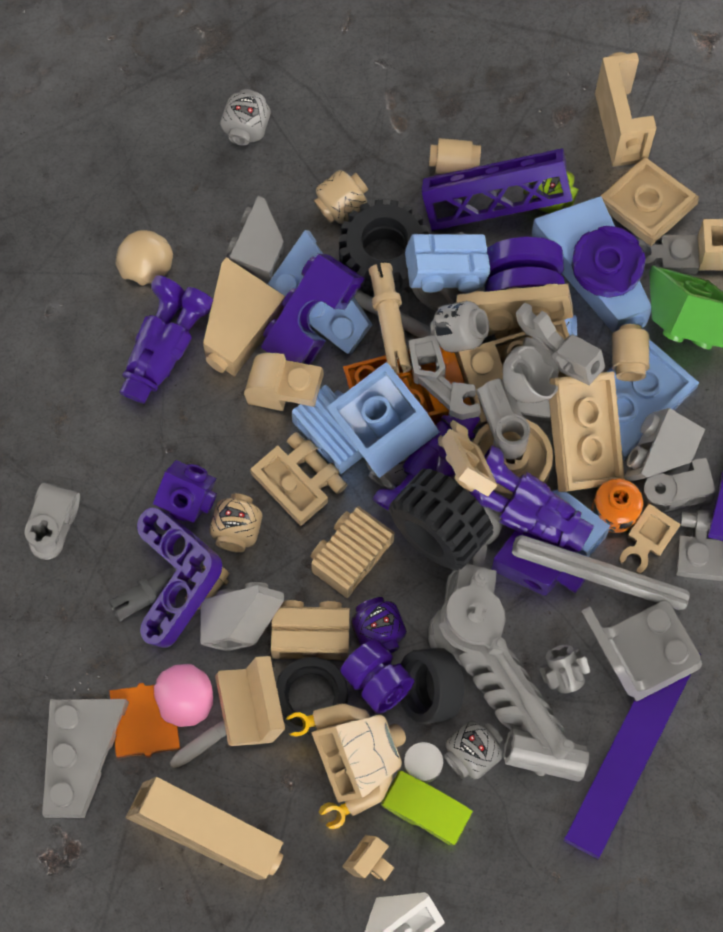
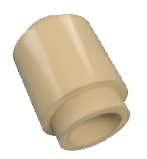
(454, 155)
(630, 352)

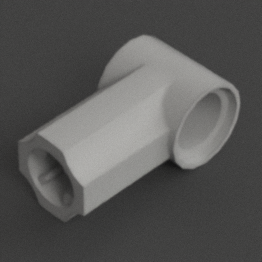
(503, 416)

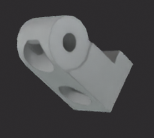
(681, 489)

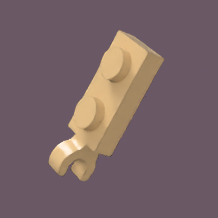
(467, 460)

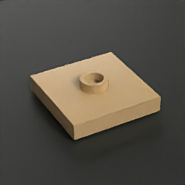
(648, 201)

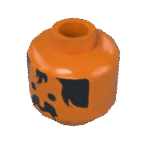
(618, 504)

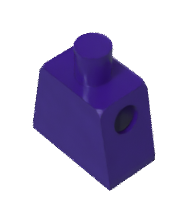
(530, 574)

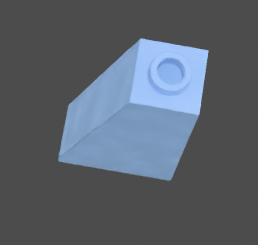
(566, 229)

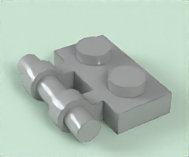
(698, 555)

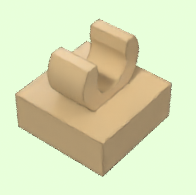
(368, 859)

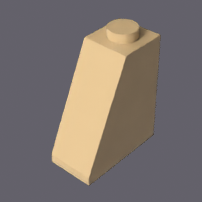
(238, 317)

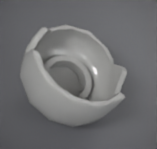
(528, 376)

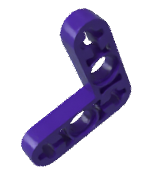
(187, 567)

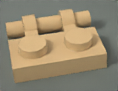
(290, 485)

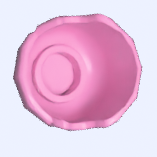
(183, 695)

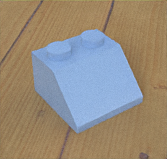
(383, 419)

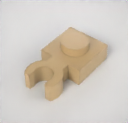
(651, 534)

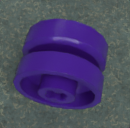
(524, 263)

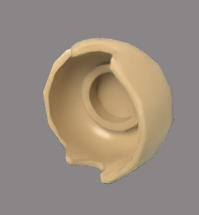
(143, 257)

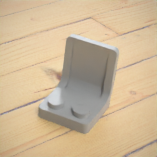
(647, 649)

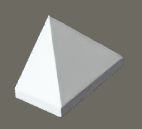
(404, 914)

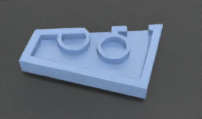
(342, 327)

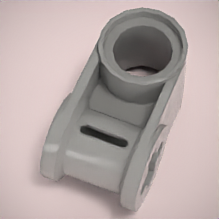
(51, 514)

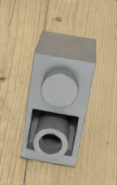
(259, 243)
(665, 444)
(238, 616)

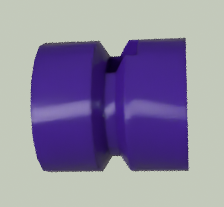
(373, 671)

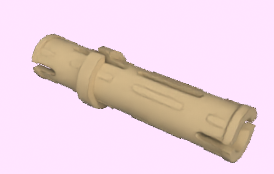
(387, 304)

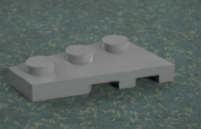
(76, 749)

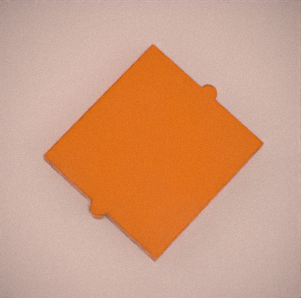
(142, 727)

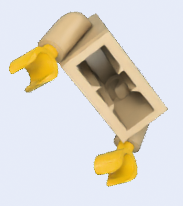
(357, 756)

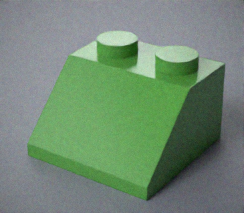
(686, 307)

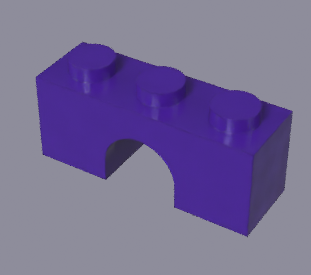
(323, 281)

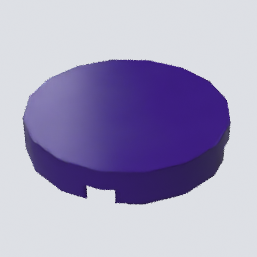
(608, 261)

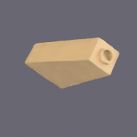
(205, 829)

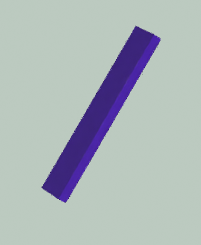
(622, 769)

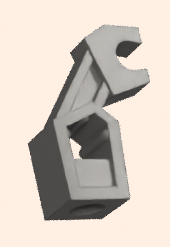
(427, 351)
(571, 354)

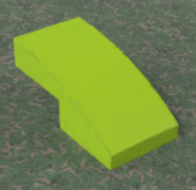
(426, 807)

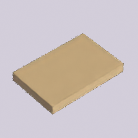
(586, 432)

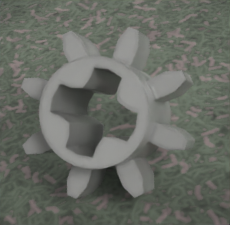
(564, 669)

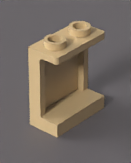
(626, 138)

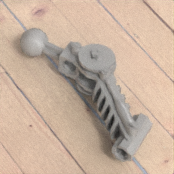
(472, 630)

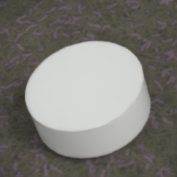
(423, 762)

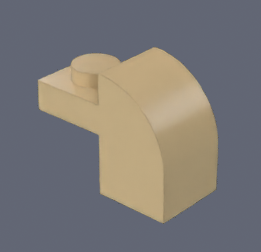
(277, 380)

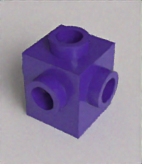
(186, 491)

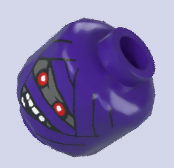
(379, 621)

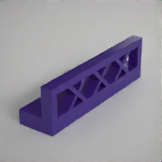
(493, 177)

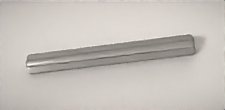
(599, 572)

